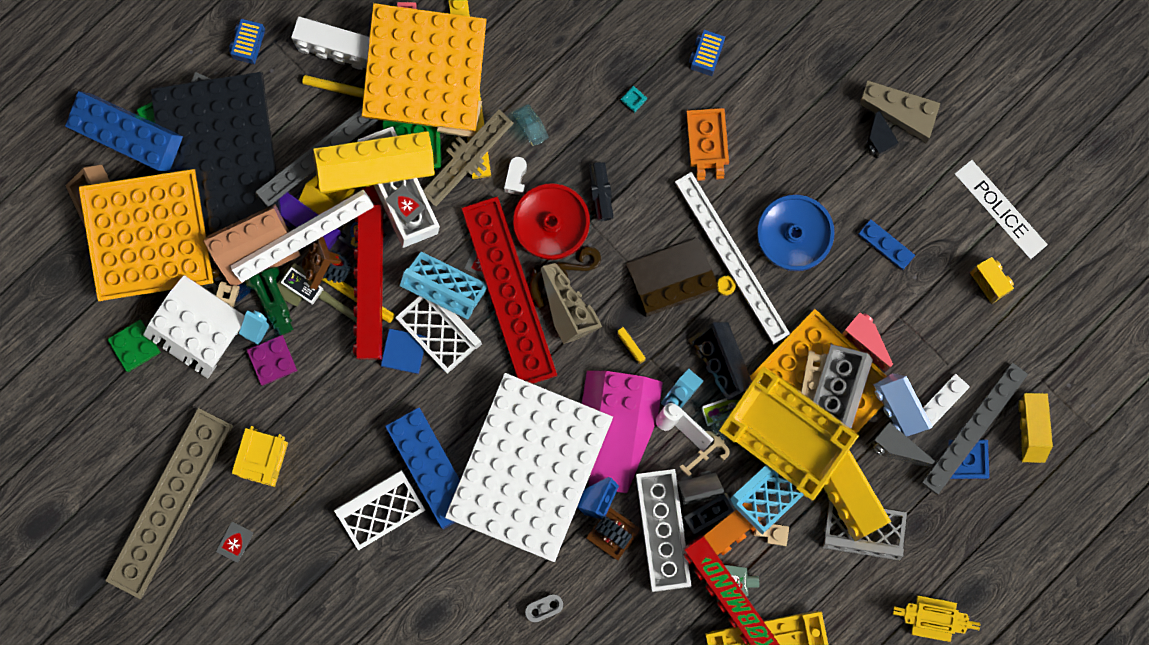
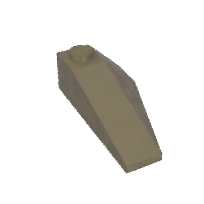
(568, 310)

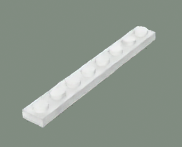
(302, 236)

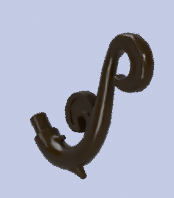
(535, 288)

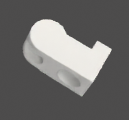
(514, 177)

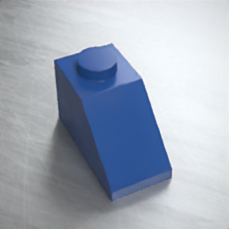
(598, 498)

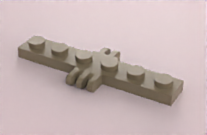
(467, 157)

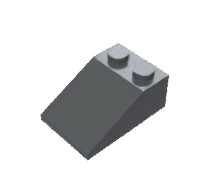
(897, 446)
(700, 488)

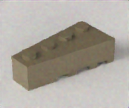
(902, 109)

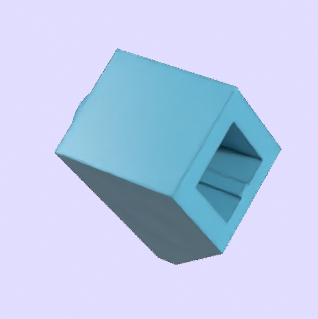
(254, 327)
(683, 389)

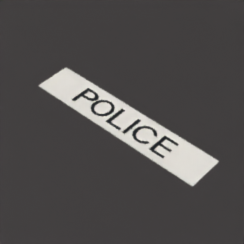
(1001, 209)

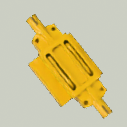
(935, 619)

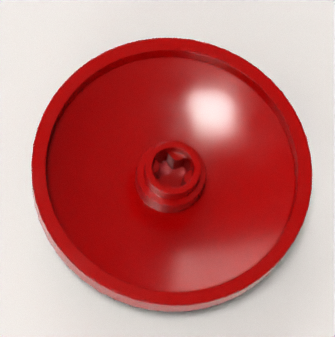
(551, 221)

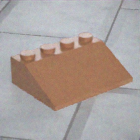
(245, 238)

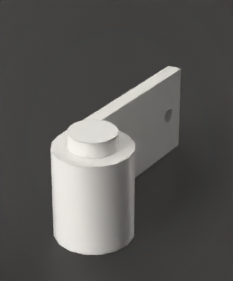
(673, 416)

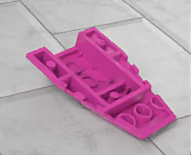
(634, 408)

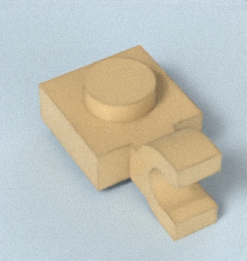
(775, 535)

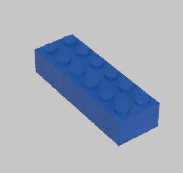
(124, 131)
(426, 462)

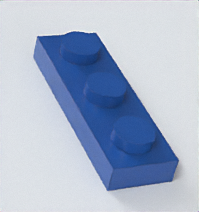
(886, 245)

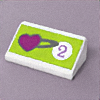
(716, 408)

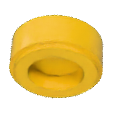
(726, 285)

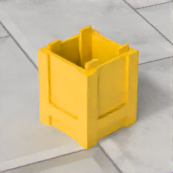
(260, 457)

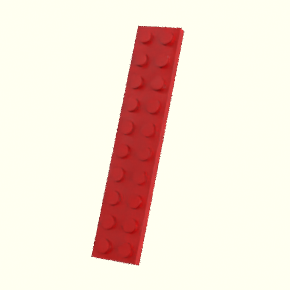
(509, 291)

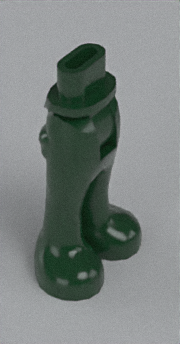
(275, 310)

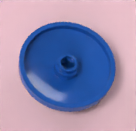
(795, 233)

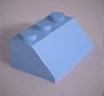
(902, 404)

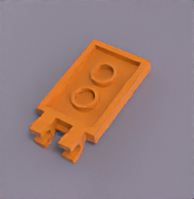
(708, 141)

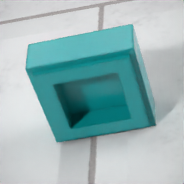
(633, 99)

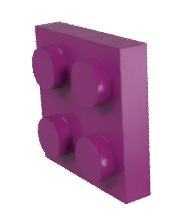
(272, 360)

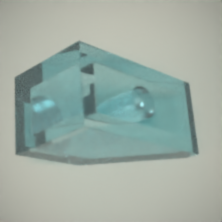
(530, 125)

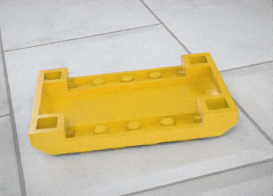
(789, 432)

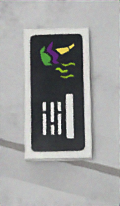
(298, 284)

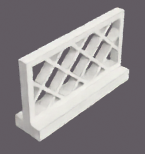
(453, 322)
(369, 496)

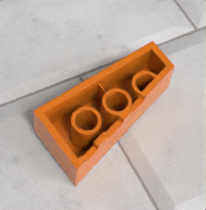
(730, 530)

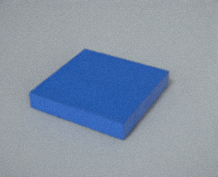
(403, 352)
(975, 464)

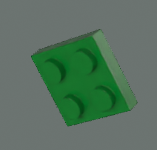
(133, 347)

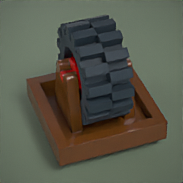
(324, 264)
(613, 534)

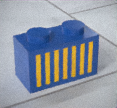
(247, 41)
(707, 53)

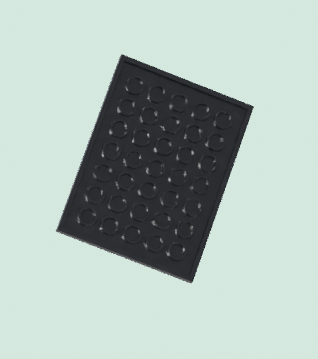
(223, 140)

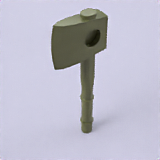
(295, 299)

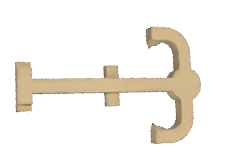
(703, 455)

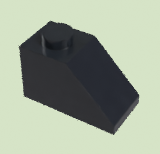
(881, 137)

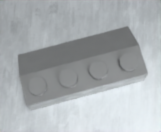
(843, 382)

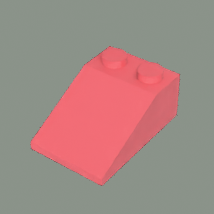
(866, 338)

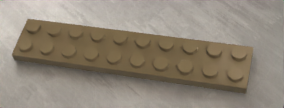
(169, 503)

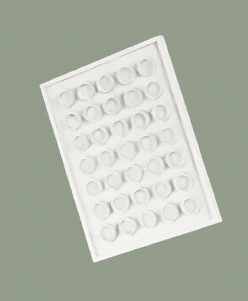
(529, 467)

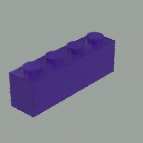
(296, 214)

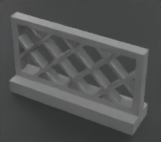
(866, 547)

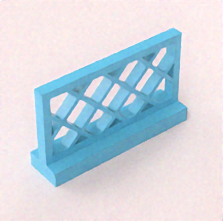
(439, 293)
(752, 486)

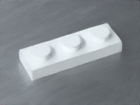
(945, 398)

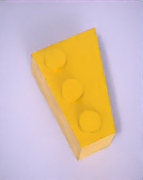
(1035, 427)

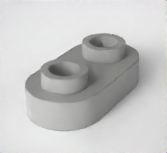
(544, 608)

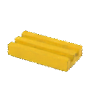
(631, 346)

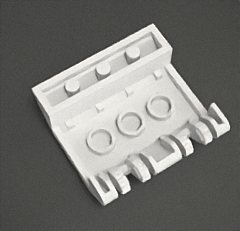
(195, 325)

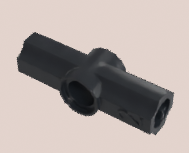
(601, 191)

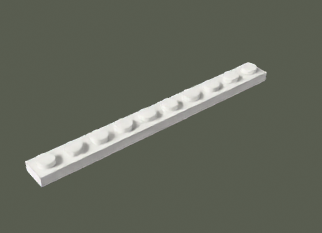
(732, 258)

